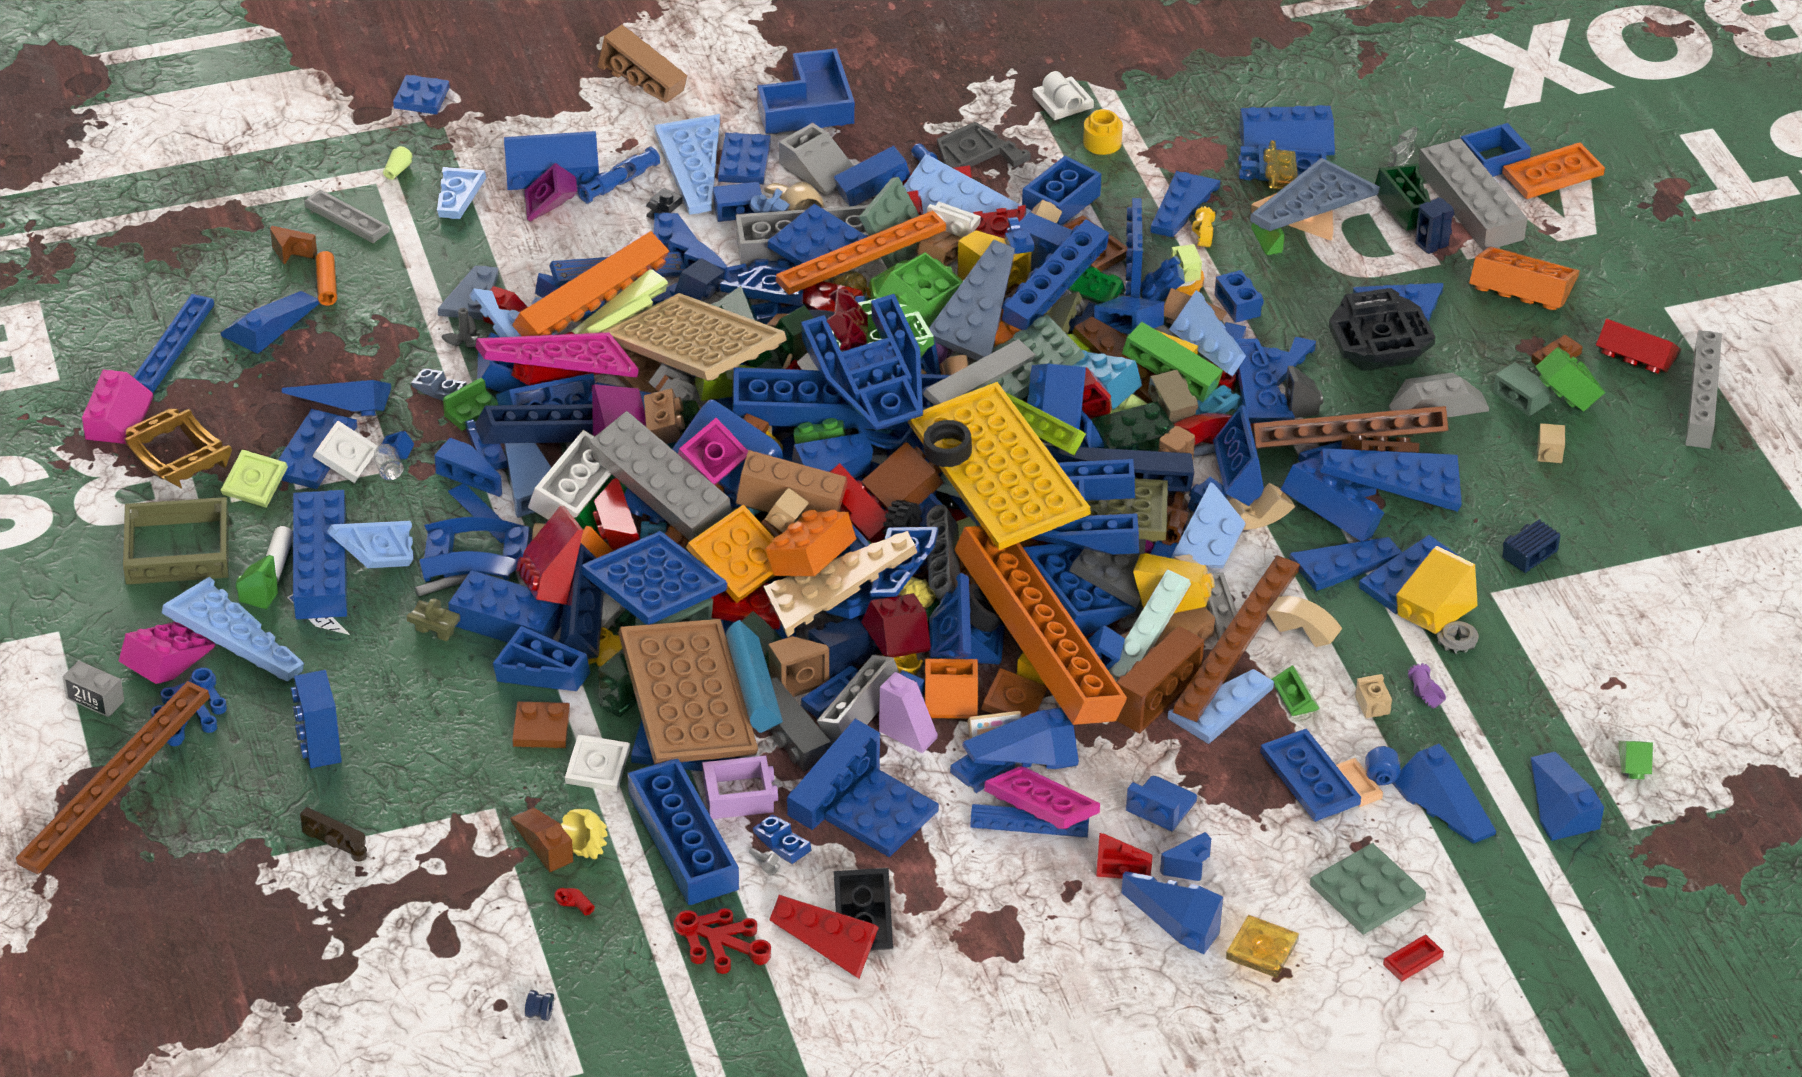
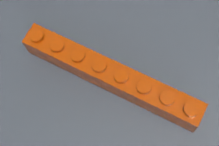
(592, 287)

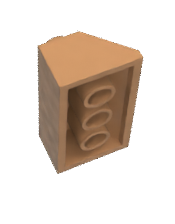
(768, 477)

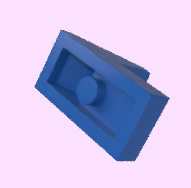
(1186, 858)

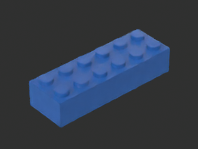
(317, 556)
(683, 831)

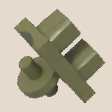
(433, 617)

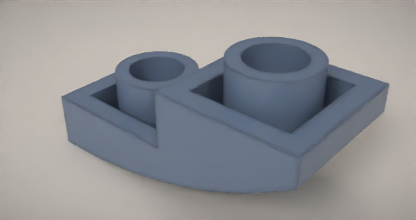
(435, 383)

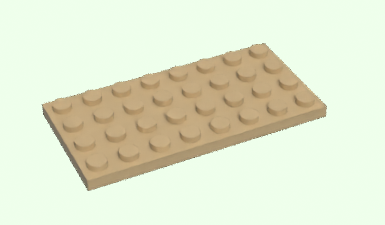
(695, 336)

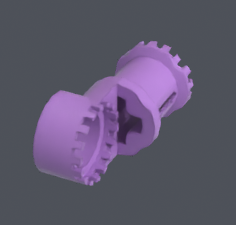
(1425, 686)

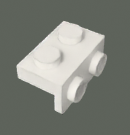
(957, 220)

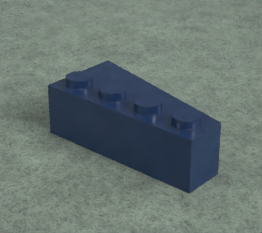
(847, 643)

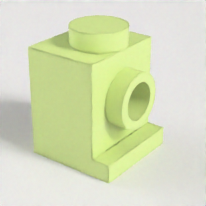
(1190, 261)

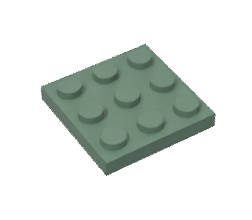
(887, 210)
(1367, 888)

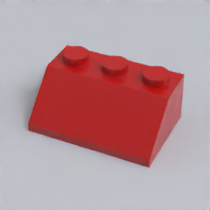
(1637, 347)

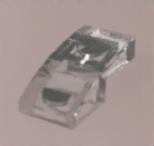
(1404, 149)

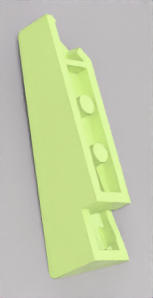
(626, 304)

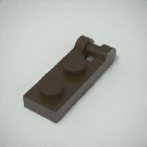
(334, 833)

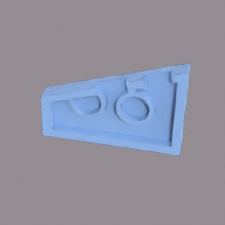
(458, 191)

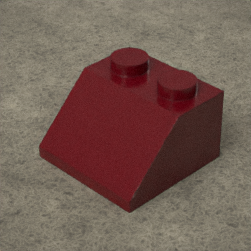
(898, 625)

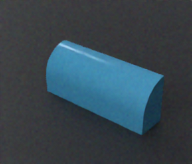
(753, 677)

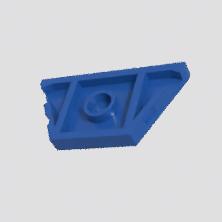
(762, 284)
(1421, 294)
(951, 624)

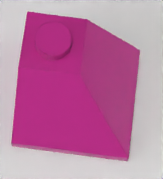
(713, 451)

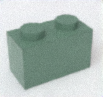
(1521, 389)

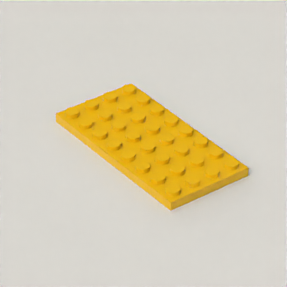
(1010, 475)

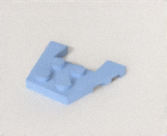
(501, 318)

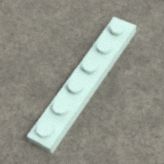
(1151, 622)

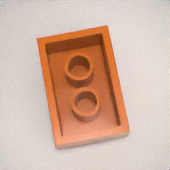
(810, 543)

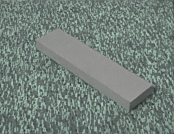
(346, 216)
(1221, 604)

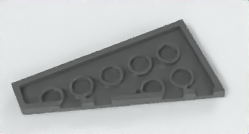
(1111, 572)

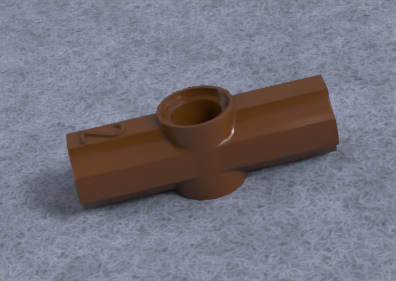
(1176, 517)

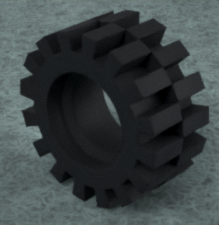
(902, 515)

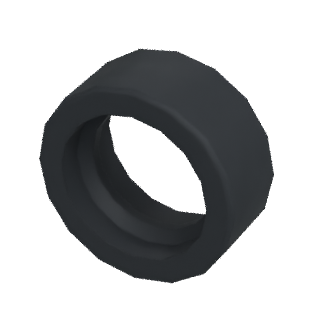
(947, 457)
(982, 612)

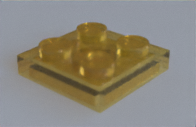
(1262, 946)

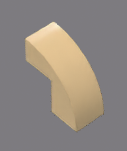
(1265, 510)
(1296, 612)

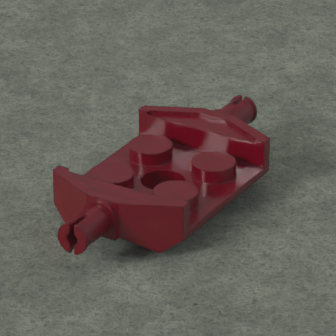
(849, 320)

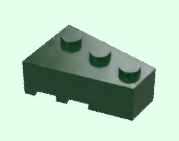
(1402, 193)

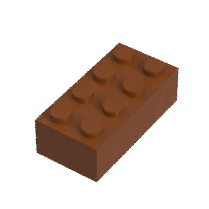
(1159, 678)

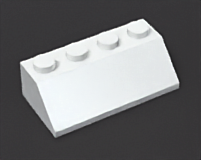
(570, 481)

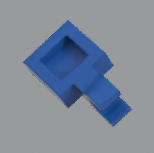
(1017, 238)

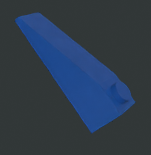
(894, 579)
(1440, 787)
(1185, 913)

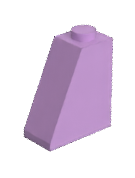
(905, 714)

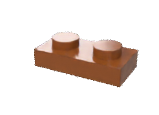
(1564, 343)

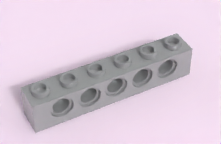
(1704, 389)

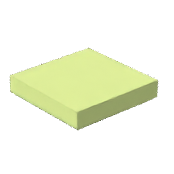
(254, 478)

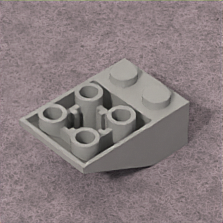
(813, 157)

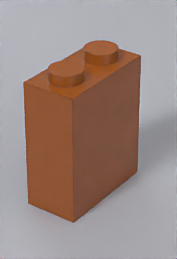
(903, 477)

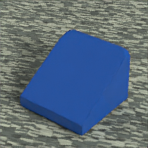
(401, 442)

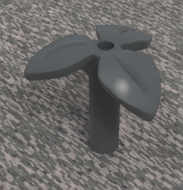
(467, 330)

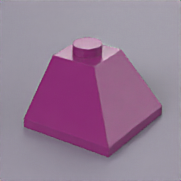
(549, 191)

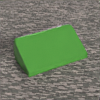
(1270, 241)
(1295, 692)

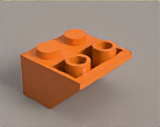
(951, 688)

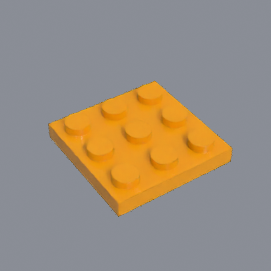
(736, 552)

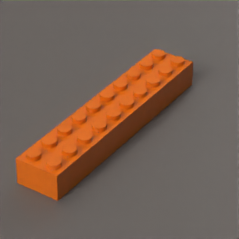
(1042, 628)

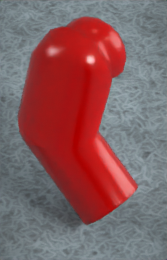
(574, 898)

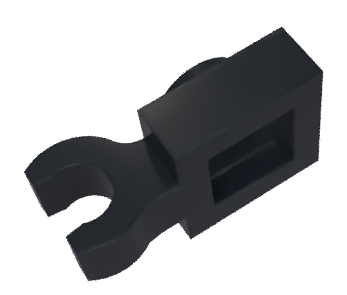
(663, 201)

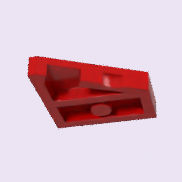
(1117, 857)

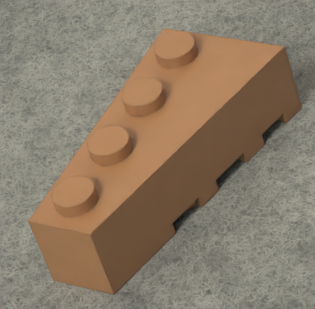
(640, 64)

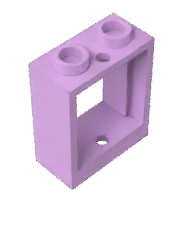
(739, 803)

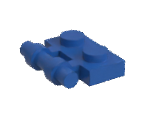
(1158, 284)

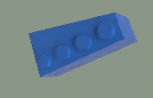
(1332, 499)
(835, 774)

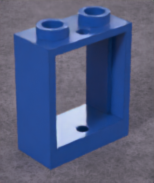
(1500, 135)

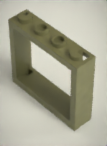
(180, 566)

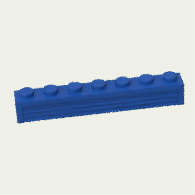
(1020, 821)

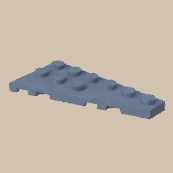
(1313, 193)
(974, 311)

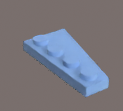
(1202, 327)
(1227, 706)

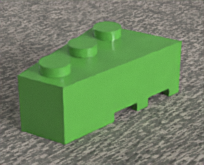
(1569, 379)

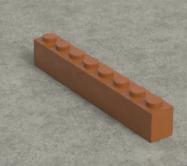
(1342, 427)

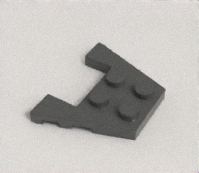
(976, 144)

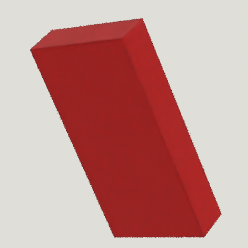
(1413, 958)

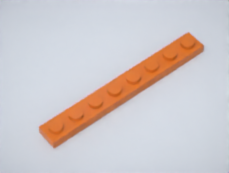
(860, 252)

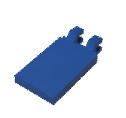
(1257, 166)

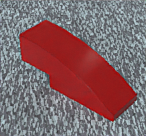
(1204, 426)

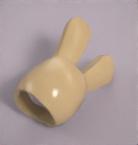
(799, 196)

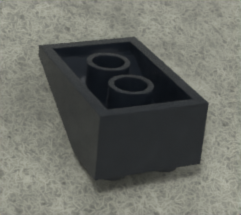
(866, 897)

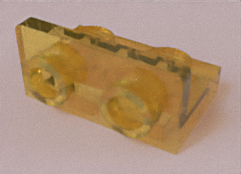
(1280, 166)

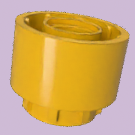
(1102, 132)

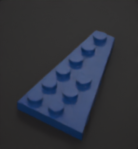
(1134, 251)
(1412, 475)

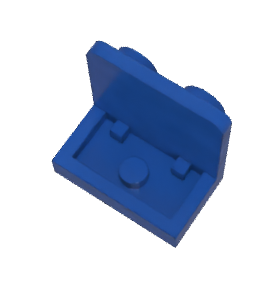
(1160, 802)

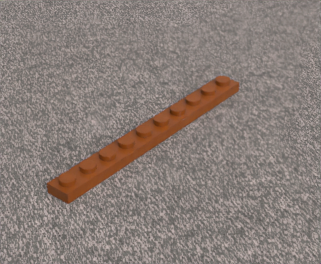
(1235, 639)
(112, 778)

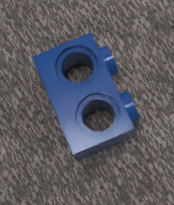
(1238, 296)

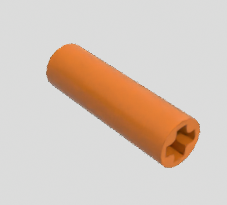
(326, 278)

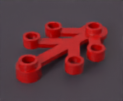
(691, 925)

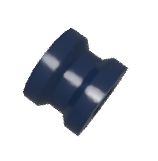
(539, 1005)

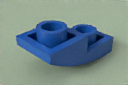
(779, 838)

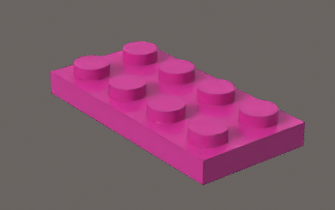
(1042, 797)

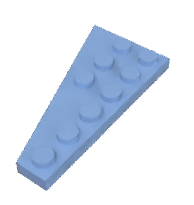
(692, 156)
(943, 184)
(231, 626)

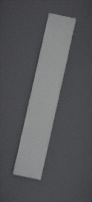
(980, 373)

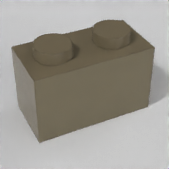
(1173, 395)

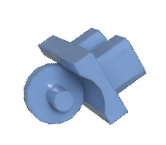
(761, 204)

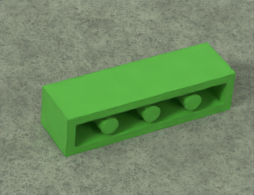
(1163, 355)

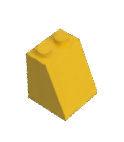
(973, 247)
(1152, 568)
(1438, 591)

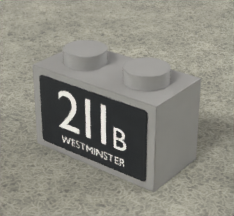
(93, 688)

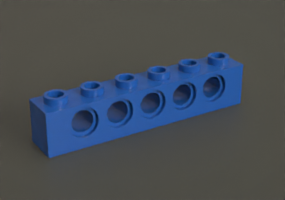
(1055, 275)

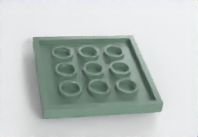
(1048, 344)

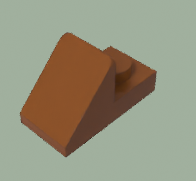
(292, 242)

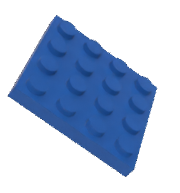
(654, 578)

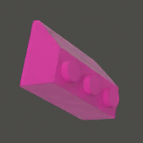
(115, 406)

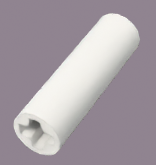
(280, 548)

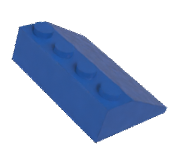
(1085, 602)

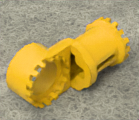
(1203, 226)

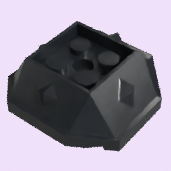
(1380, 329)

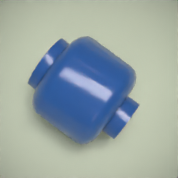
(1382, 765)

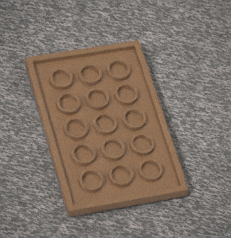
(687, 691)

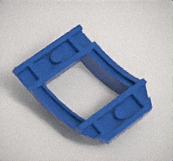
(441, 559)

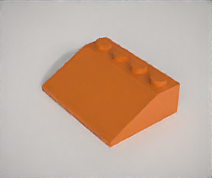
(1523, 277)

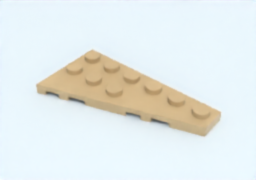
(801, 597)

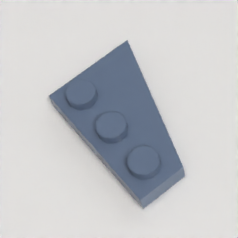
(479, 278)

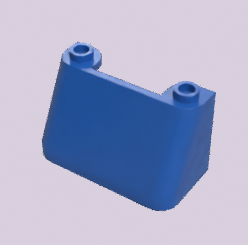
(744, 432)

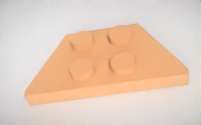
(1318, 225)

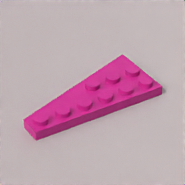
(568, 351)

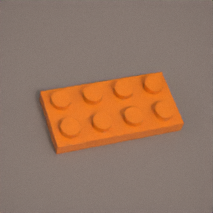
(1553, 170)

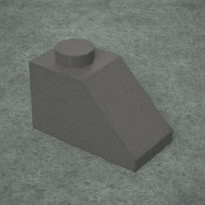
(1302, 394)

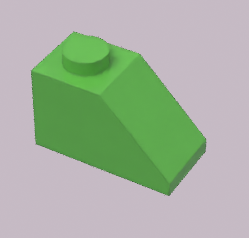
(258, 583)
(1636, 758)

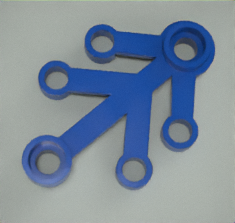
(206, 679)

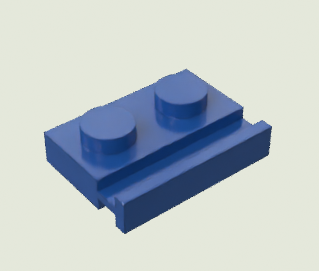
(976, 774)

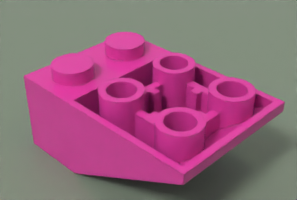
(163, 651)

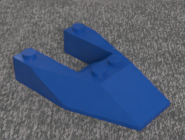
(875, 378)
(1100, 532)

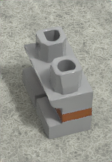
(681, 383)

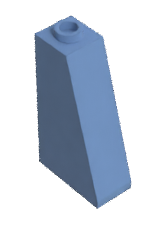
(525, 470)

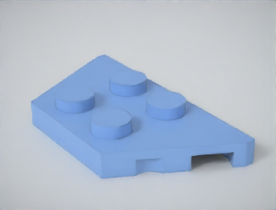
(1211, 530)
(376, 543)

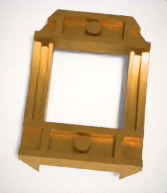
(209, 452)

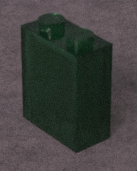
(615, 686)

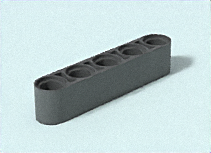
(943, 560)

